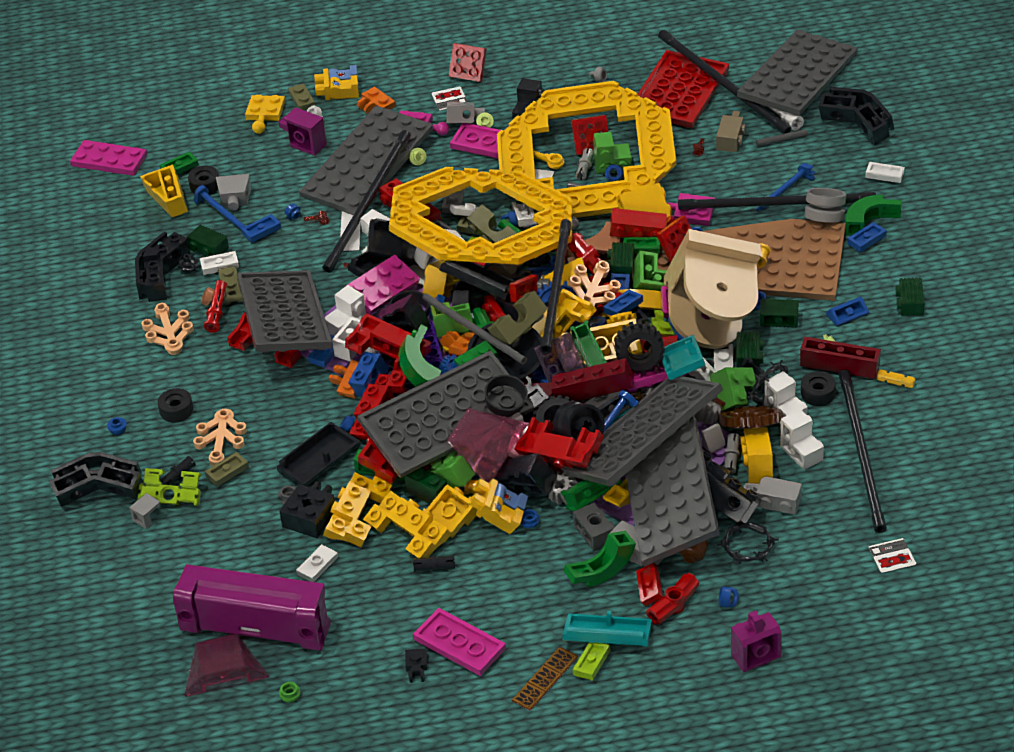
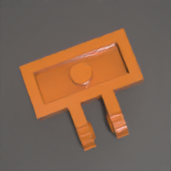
(375, 97)
(456, 343)
(344, 388)

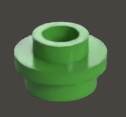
(289, 692)

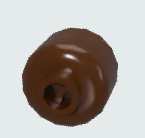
(694, 553)

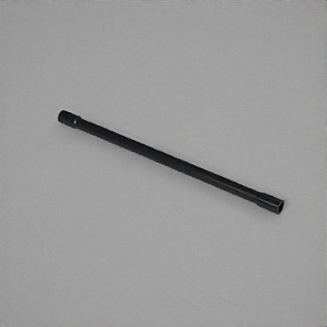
(670, 40)
(691, 204)
(333, 258)
(547, 339)
(877, 515)

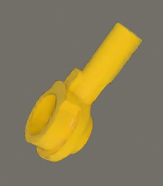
(553, 161)

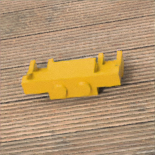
(569, 309)
(406, 515)
(344, 521)

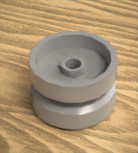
(825, 205)

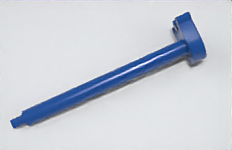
(804, 170)
(203, 193)
(625, 398)

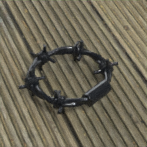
(762, 377)
(770, 541)

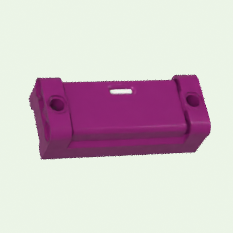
(252, 606)

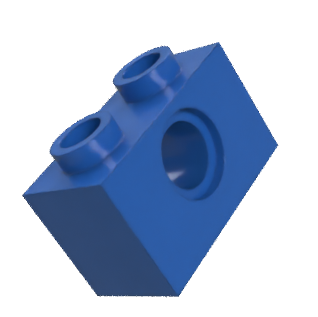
(367, 372)

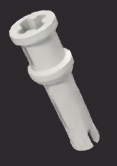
(793, 120)

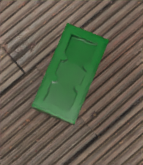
(647, 244)

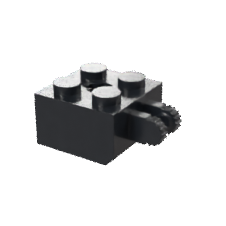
(308, 509)

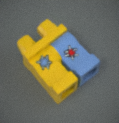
(337, 83)
(498, 505)

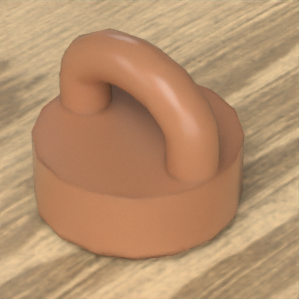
(207, 296)

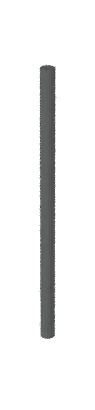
(475, 329)

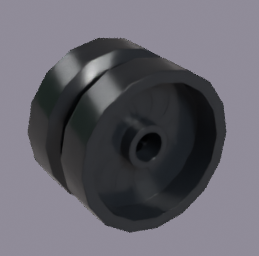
(575, 415)

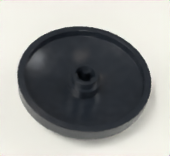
(524, 346)

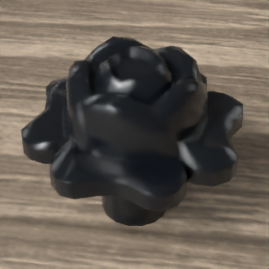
(188, 263)

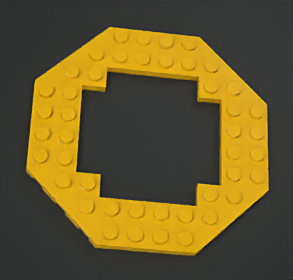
(653, 135)
(410, 209)

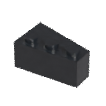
(404, 314)
(527, 475)

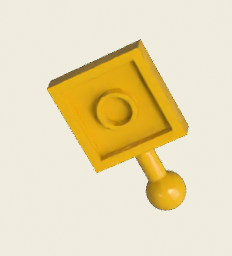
(262, 109)

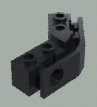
(870, 117)
(156, 261)
(115, 476)
(724, 489)

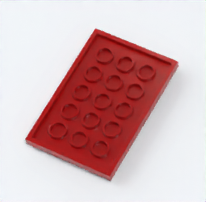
(681, 87)

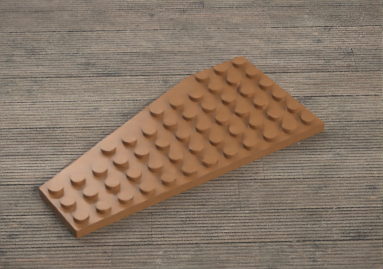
(801, 259)

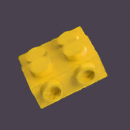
(452, 509)

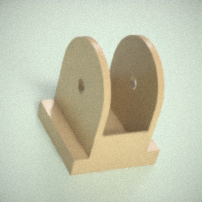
(714, 279)

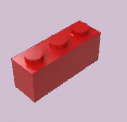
(636, 223)

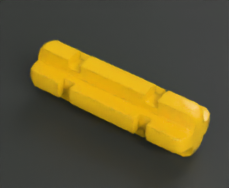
(895, 378)

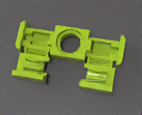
(185, 493)

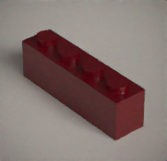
(840, 356)
(593, 380)

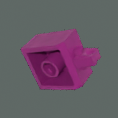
(304, 130)
(756, 641)

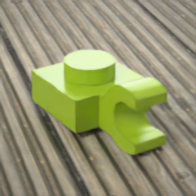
(661, 326)

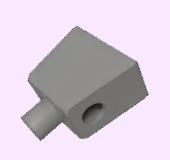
(456, 115)
(234, 190)

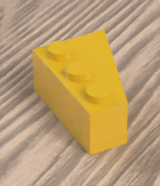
(166, 190)
(437, 281)
(757, 454)

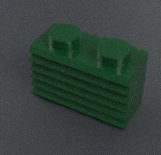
(207, 241)
(621, 258)
(910, 296)
(779, 312)
(749, 345)
(424, 484)

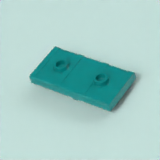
(682, 357)
(607, 629)

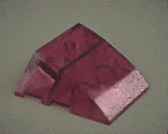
(486, 440)
(221, 661)

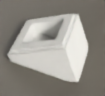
(713, 438)

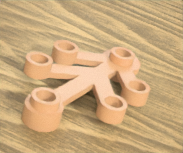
(601, 271)
(172, 344)
(222, 418)

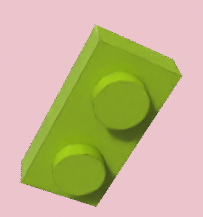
(591, 660)

